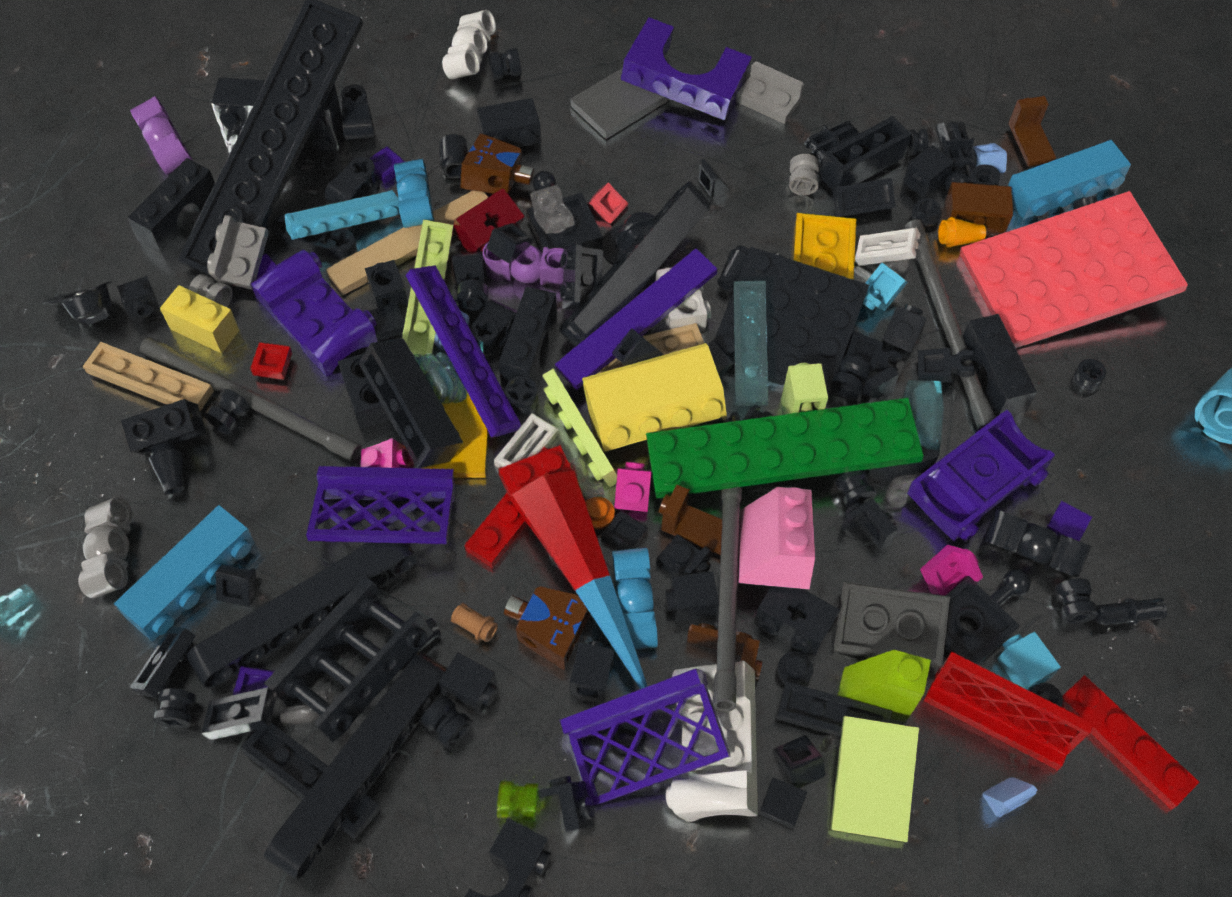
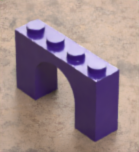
(706, 92)

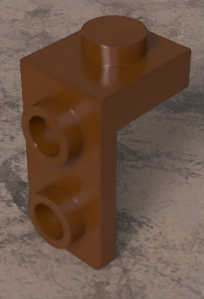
(1028, 132)
(690, 522)
(747, 647)

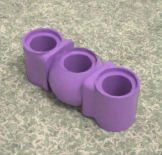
(160, 134)
(527, 267)

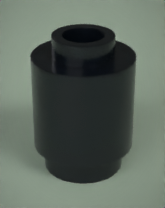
(452, 152)

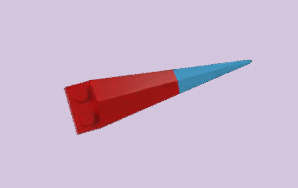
(554, 508)

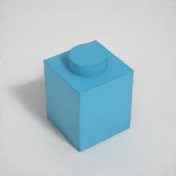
(1027, 661)

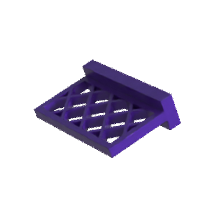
(384, 486)
(638, 704)

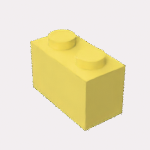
(200, 319)

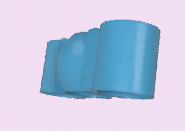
(413, 192)
(636, 595)

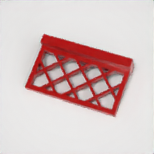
(1006, 711)

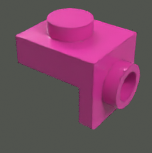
(386, 455)
(632, 487)
(949, 569)

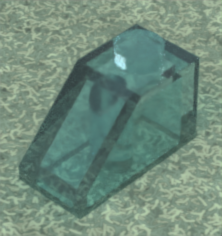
(927, 410)

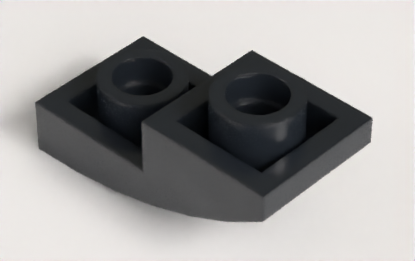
(886, 474)

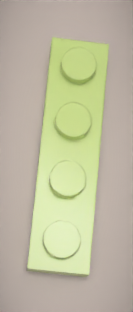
(585, 440)

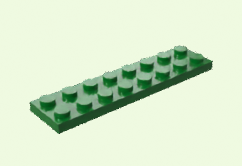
(784, 447)

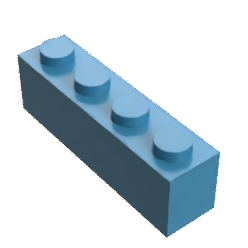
(1068, 179)
(184, 573)

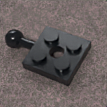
(585, 228)
(992, 621)

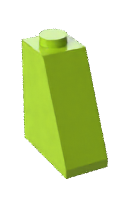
(887, 681)

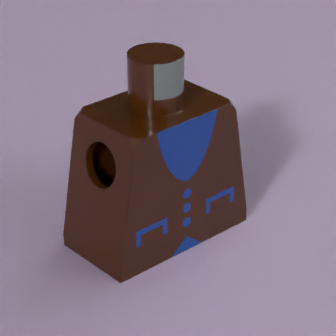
(493, 166)
(549, 623)

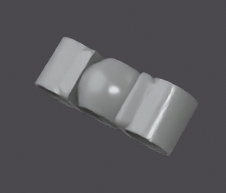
(105, 547)

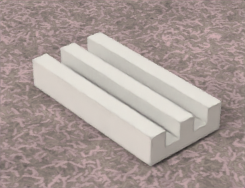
(886, 247)
(546, 441)

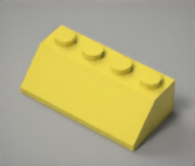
(654, 397)

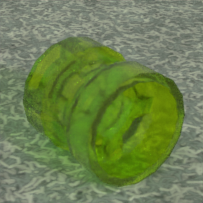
(517, 800)

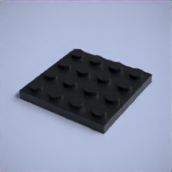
(806, 314)

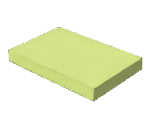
(874, 779)

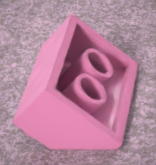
(777, 539)

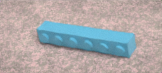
(341, 214)

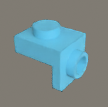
(883, 287)

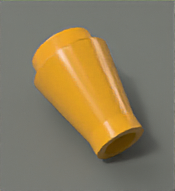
(960, 232)

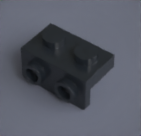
(580, 274)

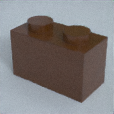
(980, 205)

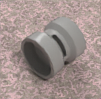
(804, 174)
(214, 291)

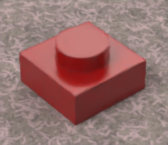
(271, 361)

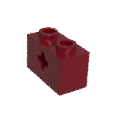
(495, 210)

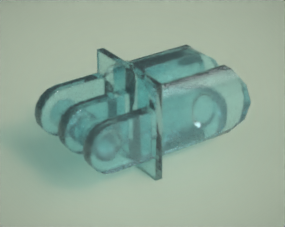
(442, 377)

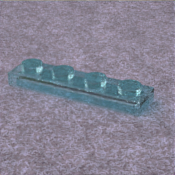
(750, 343)

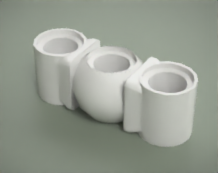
(469, 44)

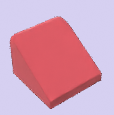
(607, 203)

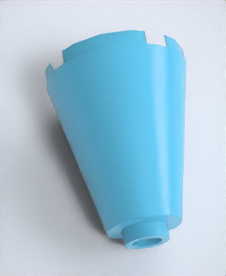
(1215, 410)

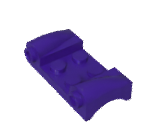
(313, 311)
(979, 476)

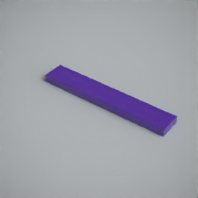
(639, 314)
(463, 351)

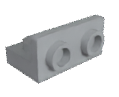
(770, 92)
(237, 253)

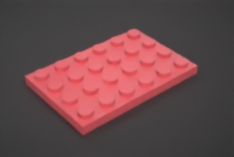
(1072, 269)

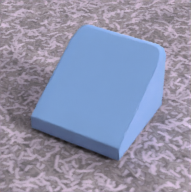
(991, 155)
(1009, 795)

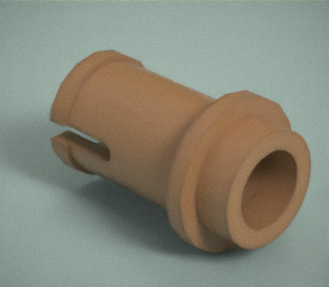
(482, 627)

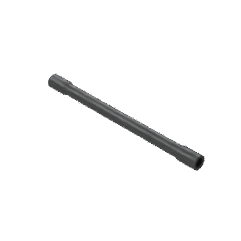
(979, 403)
(331, 440)
(725, 677)

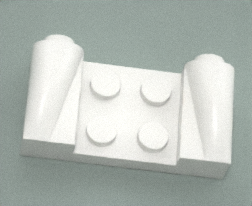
(731, 783)

